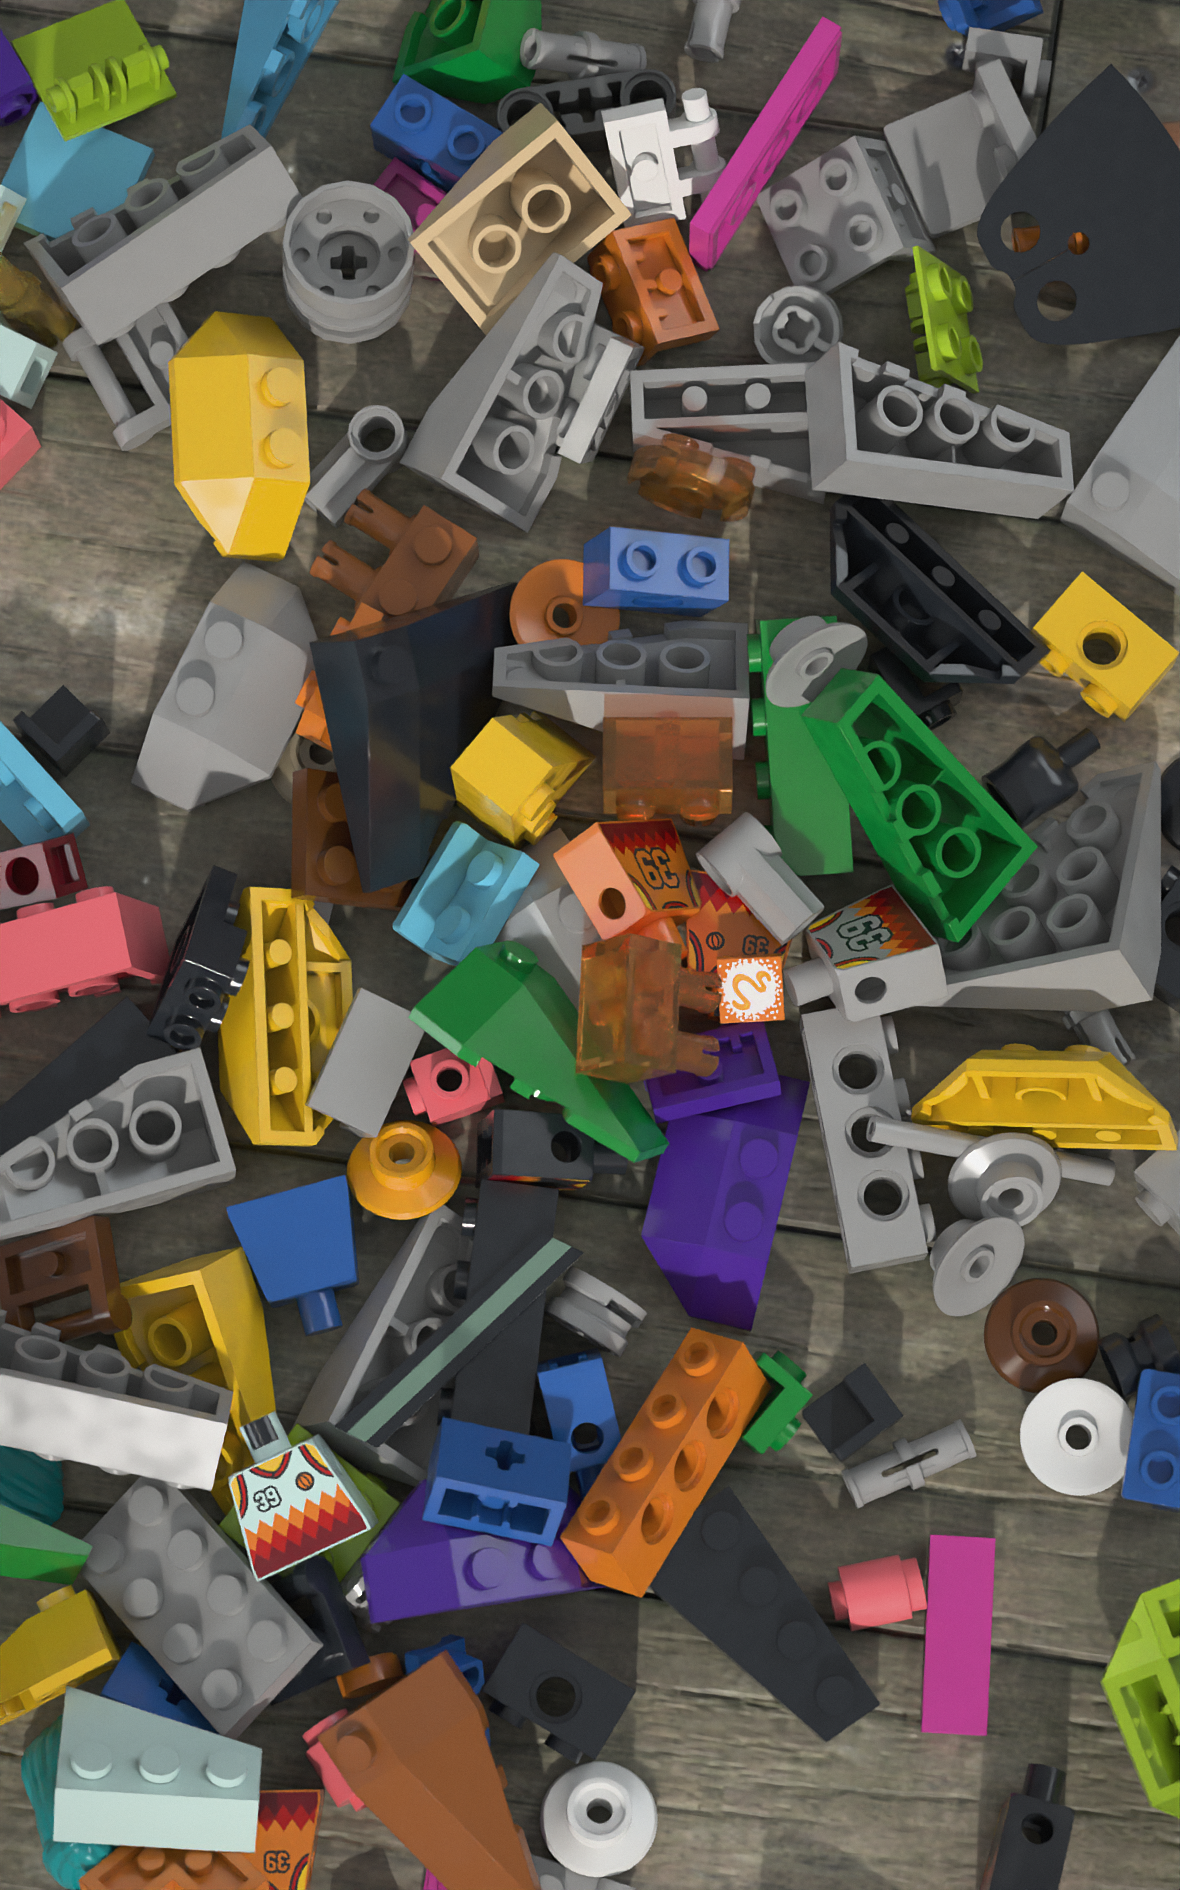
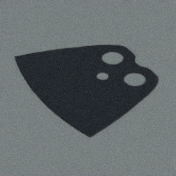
(1115, 178)

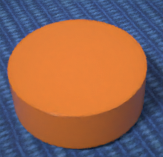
(372, 1677)

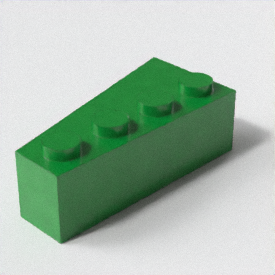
(803, 795)
(917, 803)

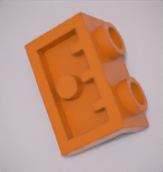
(652, 287)

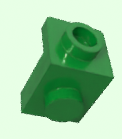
(775, 1418)

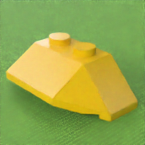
(241, 433)
(282, 1017)
(1058, 1096)

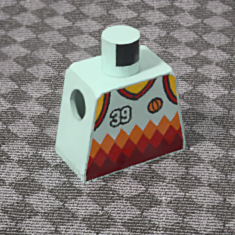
(293, 1499)

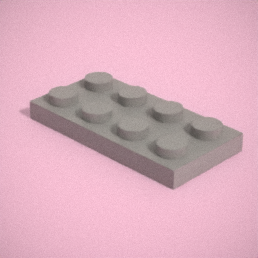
(196, 1603)

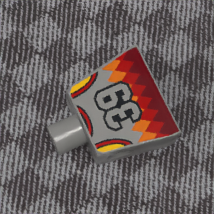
(869, 959)

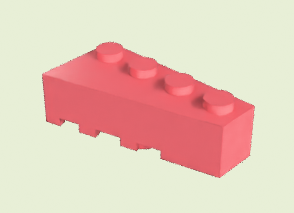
(79, 949)

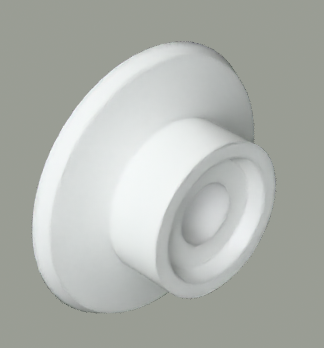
(1084, 1405)
(591, 1846)

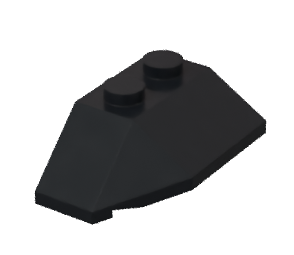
(923, 599)

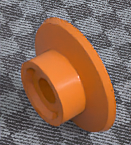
(561, 586)

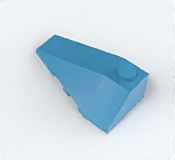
(269, 58)

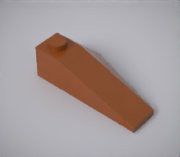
(431, 1779)

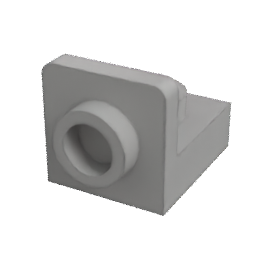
(1018, 55)

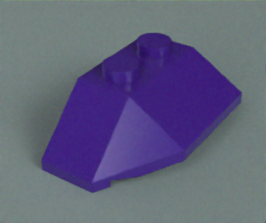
(721, 1202)
(444, 1568)

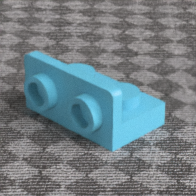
(31, 799)
(464, 895)

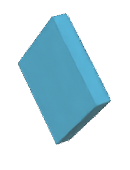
(71, 175)

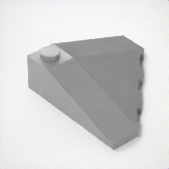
(1133, 485)
(1078, 915)

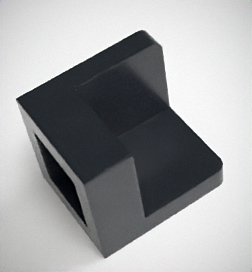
(63, 730)
(851, 1414)

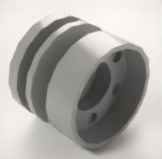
(340, 229)

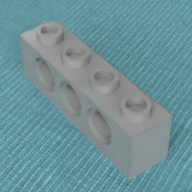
(867, 1238)

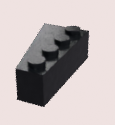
(753, 1611)

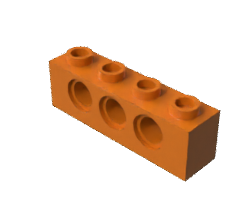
(666, 1462)

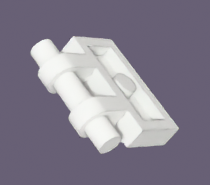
(644, 158)

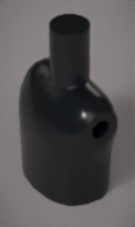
(1039, 776)

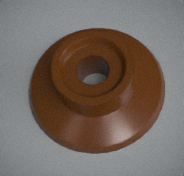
(1010, 1338)

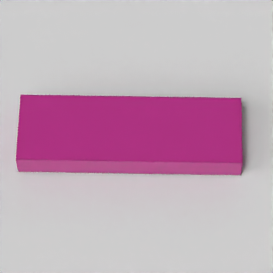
(957, 1635)

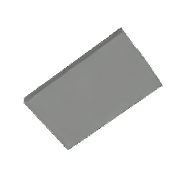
(366, 1064)

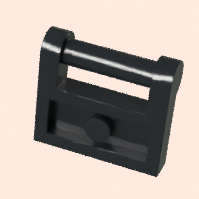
(331, 1624)

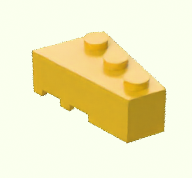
(518, 775)

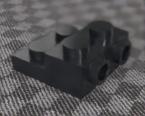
(201, 967)

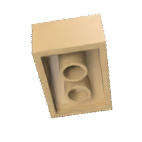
(512, 211)

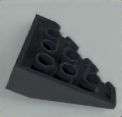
(400, 713)

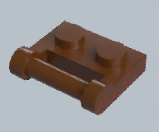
(60, 1266)

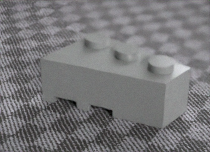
(735, 413)

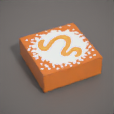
(751, 988)

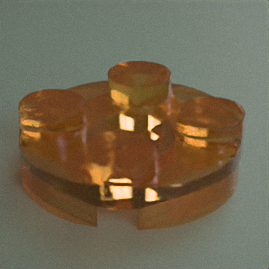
(689, 480)

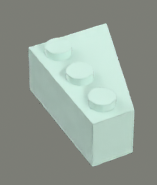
(151, 1780)

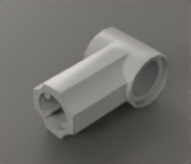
(352, 467)
(749, 864)

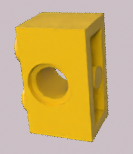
(1092, 613)

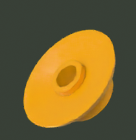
(407, 1188)

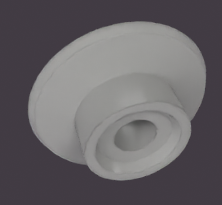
(808, 658)
(1005, 1177)
(975, 1263)

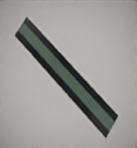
(458, 1340)

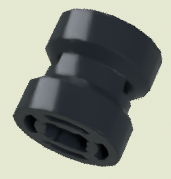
(1146, 1348)

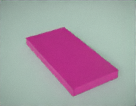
(765, 145)

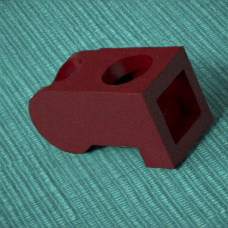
(40, 871)

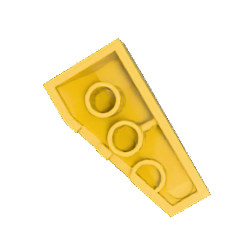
(210, 1326)
(55, 1650)

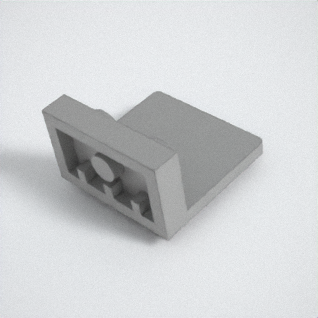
(961, 150)
(843, 215)
(598, 389)

